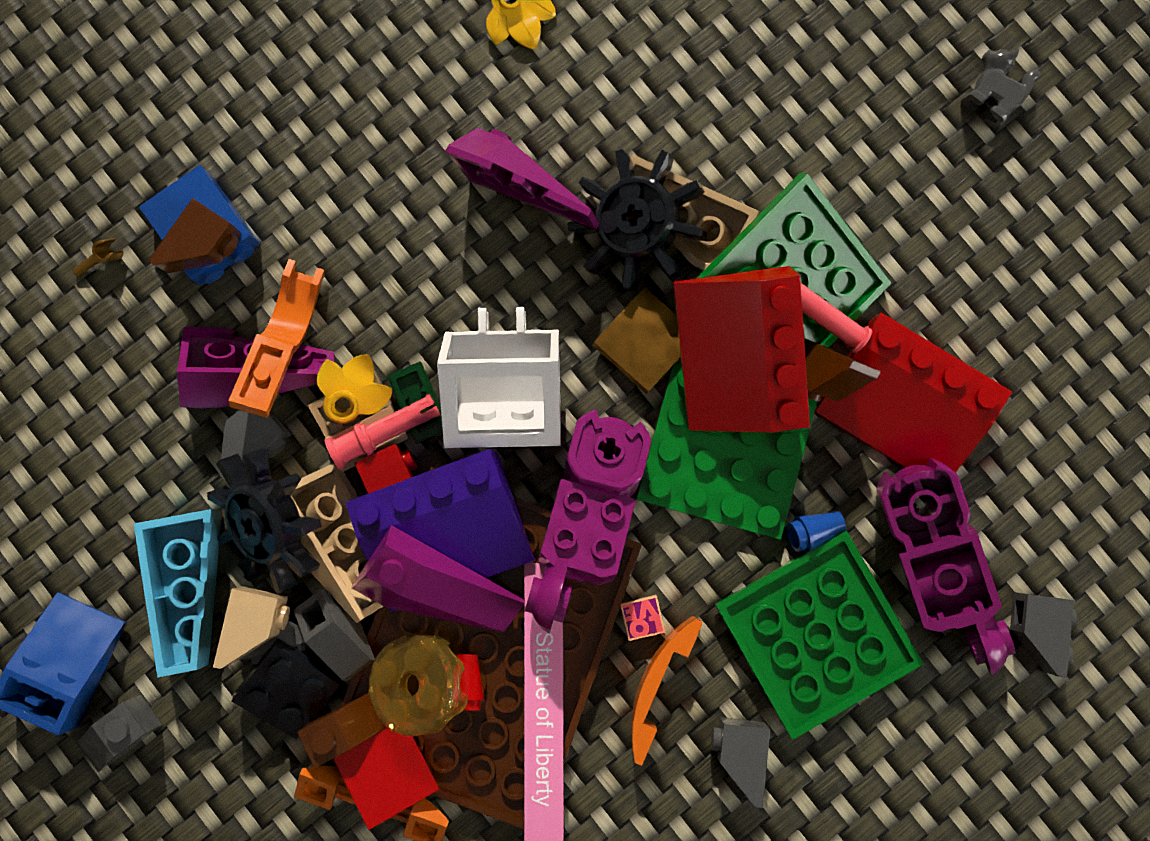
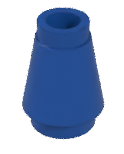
(814, 530)

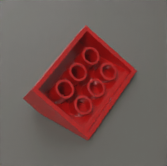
(743, 351)
(919, 403)

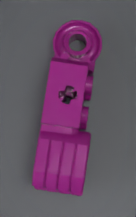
(589, 512)
(944, 558)

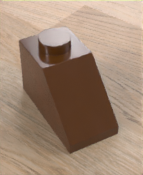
(195, 240)
(834, 373)
(340, 730)

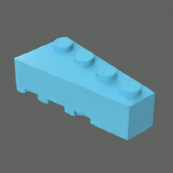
(179, 586)

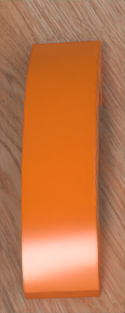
(679, 641)
(325, 783)

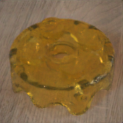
(438, 691)

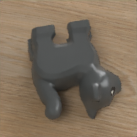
(997, 89)

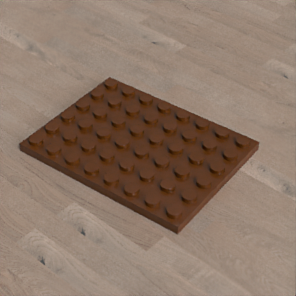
(482, 750)

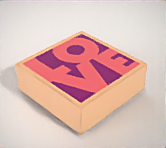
(642, 617)

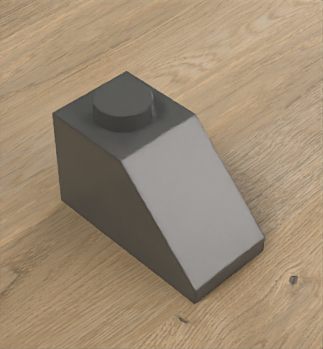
(118, 732)
(744, 754)

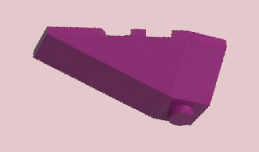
(501, 166)
(213, 361)
(426, 582)

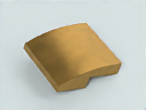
(642, 340)

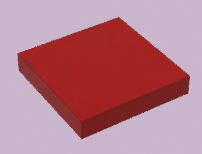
(385, 775)

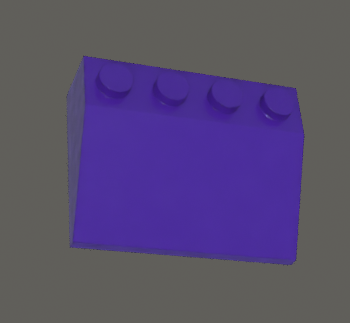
(455, 509)

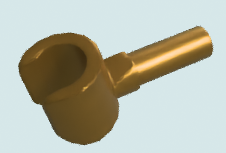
(101, 253)

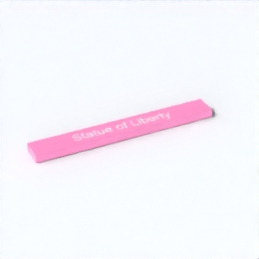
(542, 724)

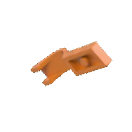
(275, 347)

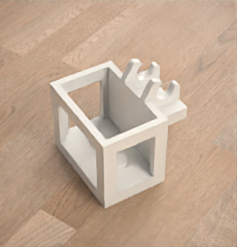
(500, 386)

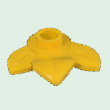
(518, 20)
(353, 383)

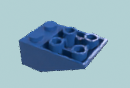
(59, 665)

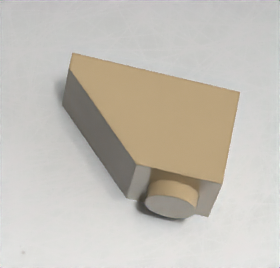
(249, 623)

